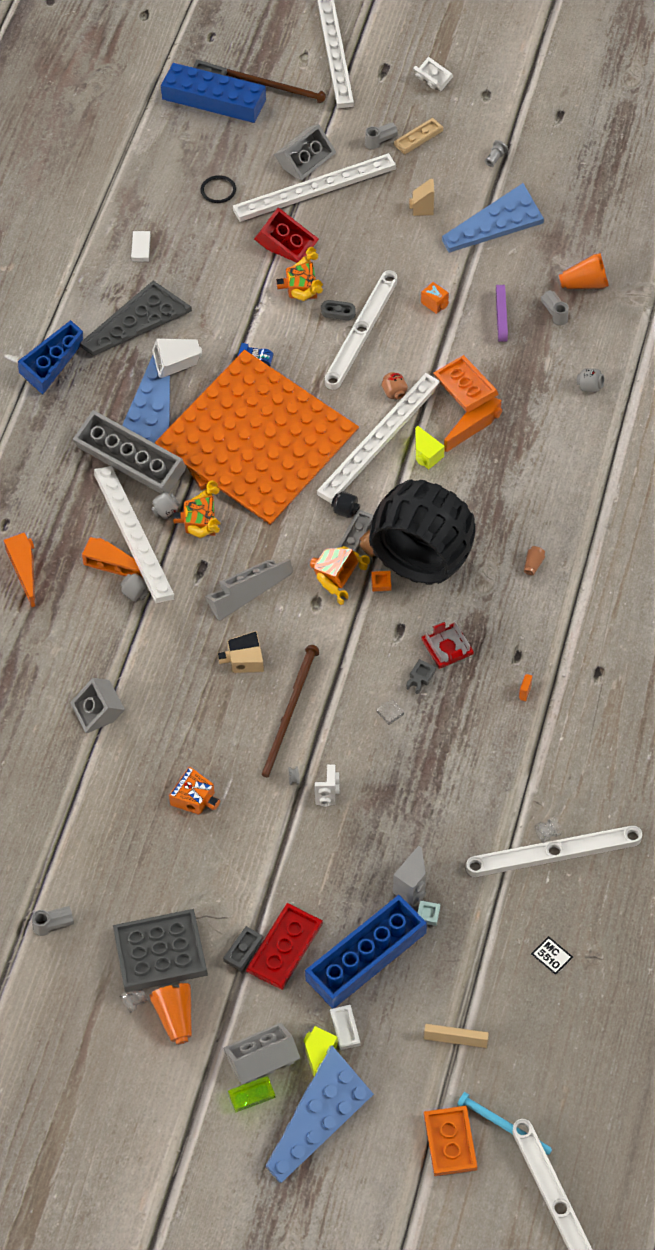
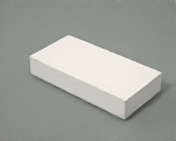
(140, 246)
(345, 1027)

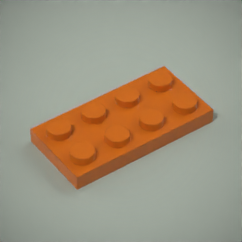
(465, 383)

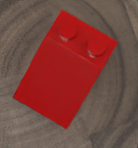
(285, 236)

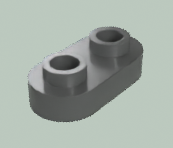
(338, 310)

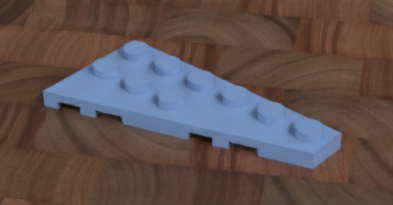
(504, 216)
(151, 405)
(325, 1106)

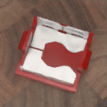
(447, 644)

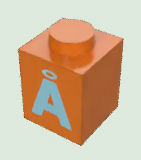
(435, 297)

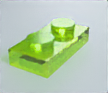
(251, 1094)

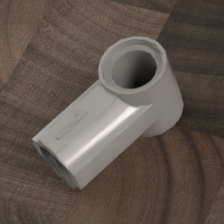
(375, 135)
(556, 307)
(53, 920)

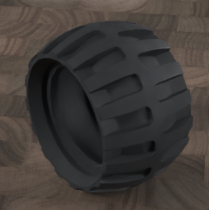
(422, 531)

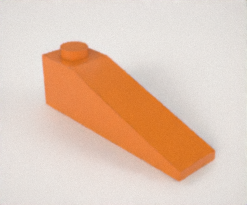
(473, 422)
(20, 553)
(107, 557)

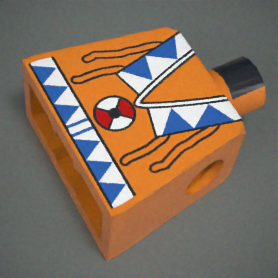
(193, 793)

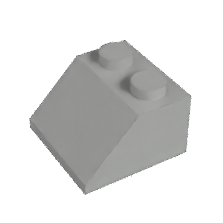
(97, 704)
(410, 878)

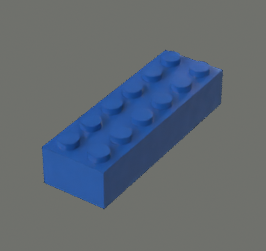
(213, 92)
(365, 951)

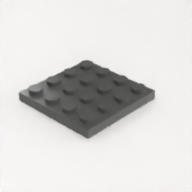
(159, 950)

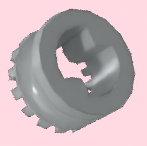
(294, 775)

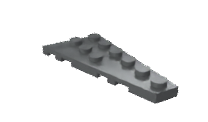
(142, 313)

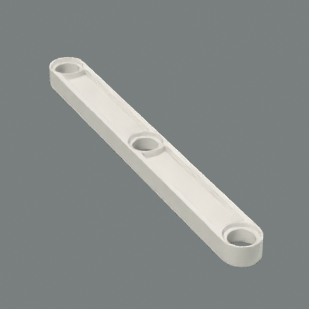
(355, 338)
(539, 853)
(550, 1187)

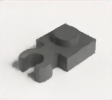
(420, 674)

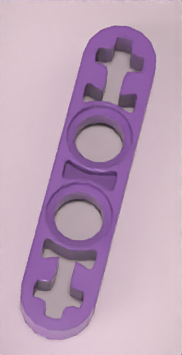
(501, 313)

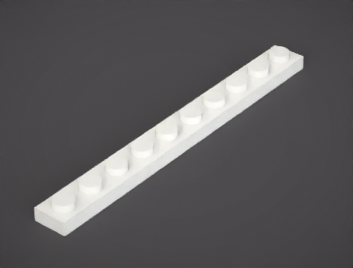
(335, 54)
(314, 187)
(378, 437)
(134, 535)

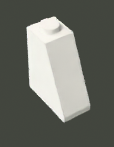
(175, 355)

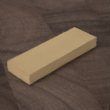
(418, 136)
(456, 1035)

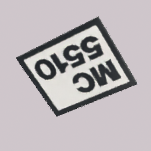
(552, 955)

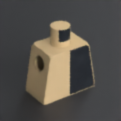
(243, 654)

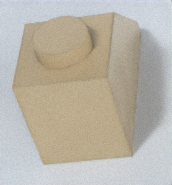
(423, 199)

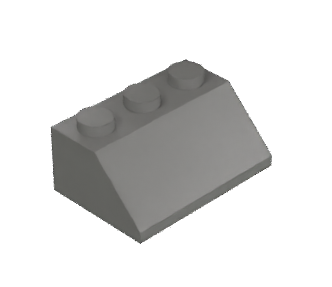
(305, 152)
(262, 1053)

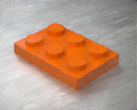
(450, 1141)

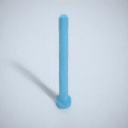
(466, 1101)

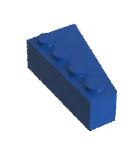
(50, 357)

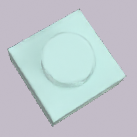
(429, 912)

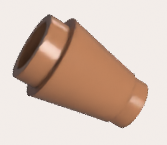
(534, 559)

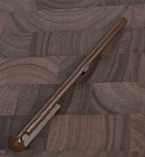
(321, 96)
(311, 651)

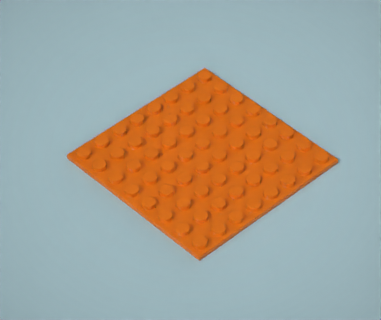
(257, 436)

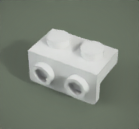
(433, 73)
(326, 791)

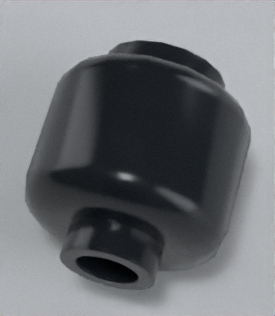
(345, 504)

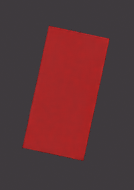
(284, 946)

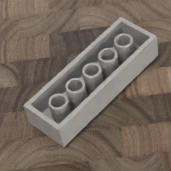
(129, 453)

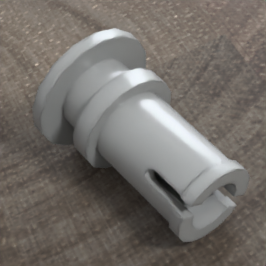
(497, 151)

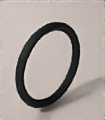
(218, 177)

